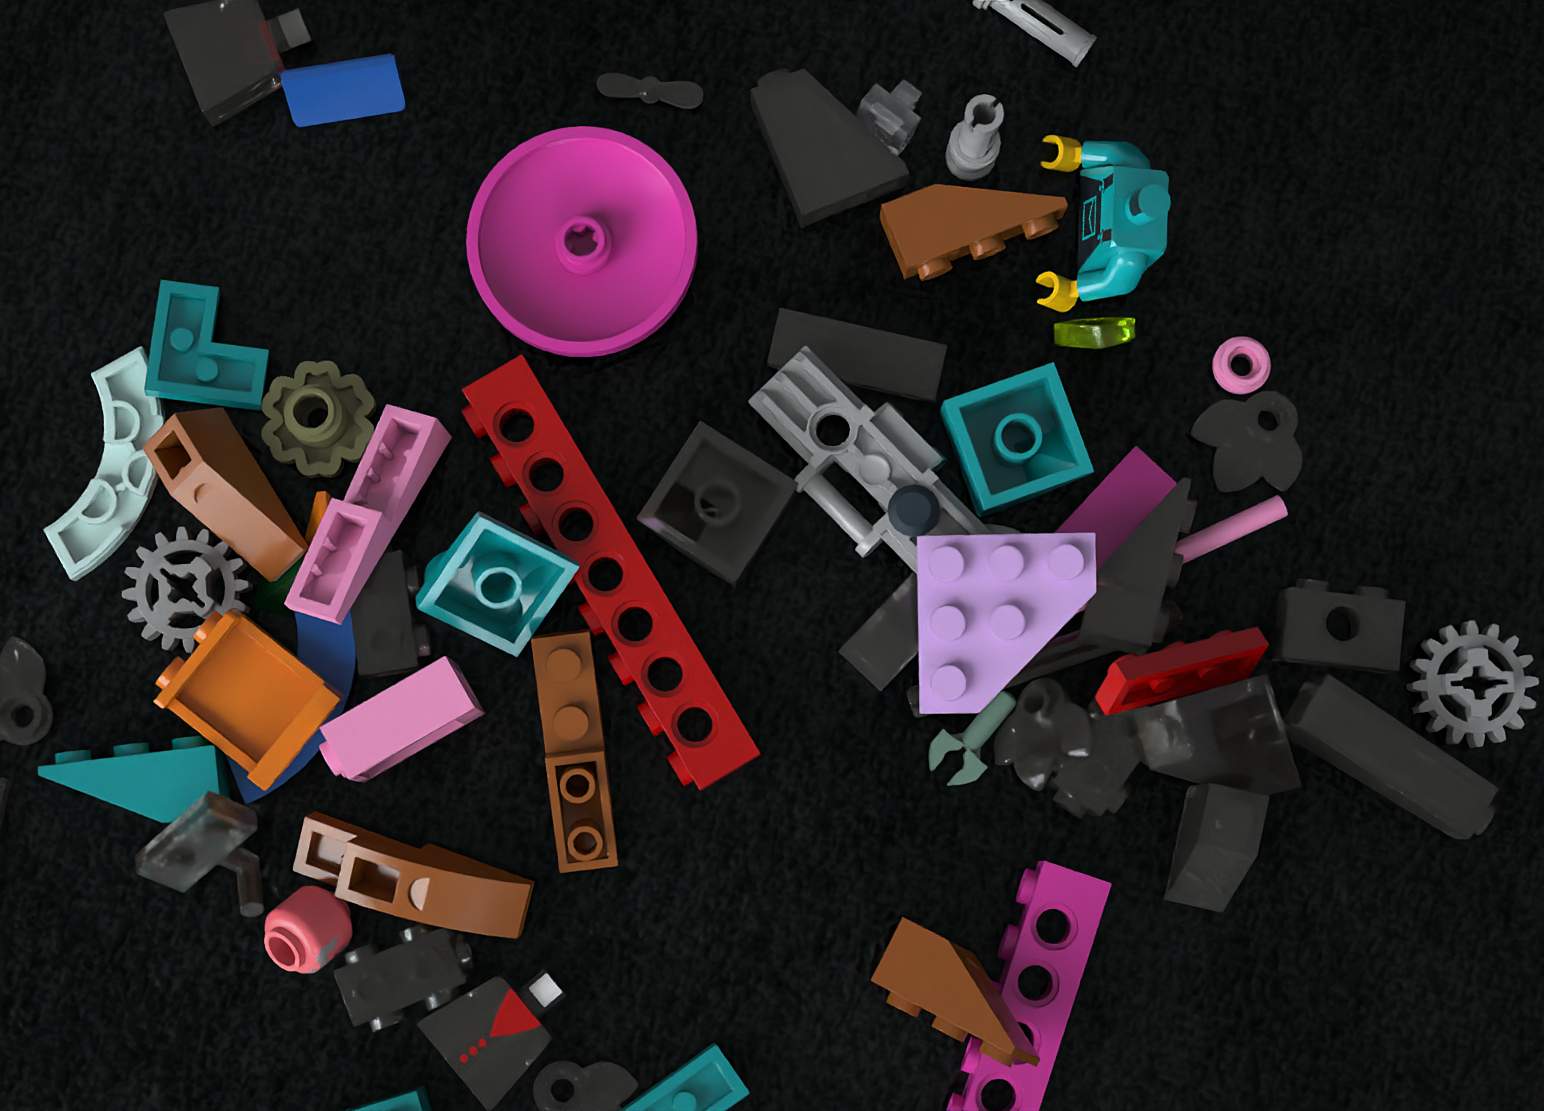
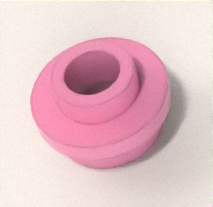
(1251, 351)

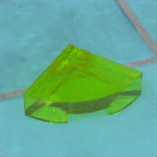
(1094, 332)

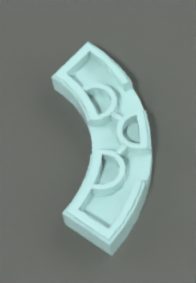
(125, 476)

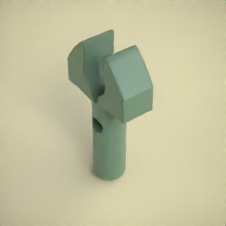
(972, 739)

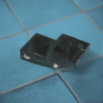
(888, 636)

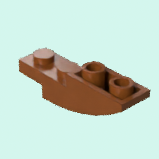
(575, 750)
(412, 882)

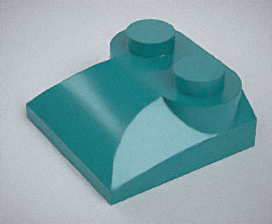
(495, 583)

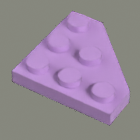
(992, 608)

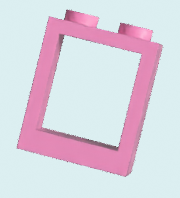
(399, 721)

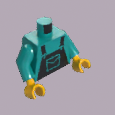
(1119, 220)

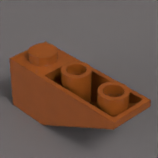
(955, 221)
(223, 486)
(953, 985)

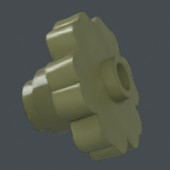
(296, 401)

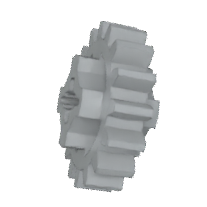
(203, 571)
(1472, 706)

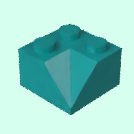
(1015, 439)

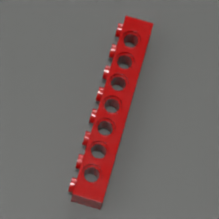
(516, 391)

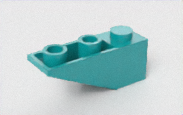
(145, 782)

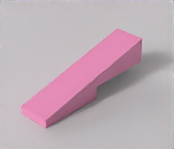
(363, 524)

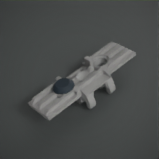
(878, 453)

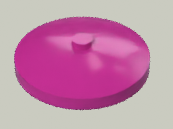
(582, 241)

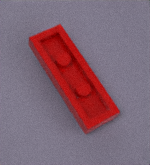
(1180, 670)

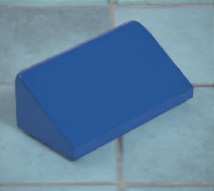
(344, 90)

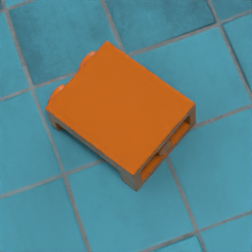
(248, 695)

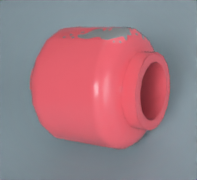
(308, 930)

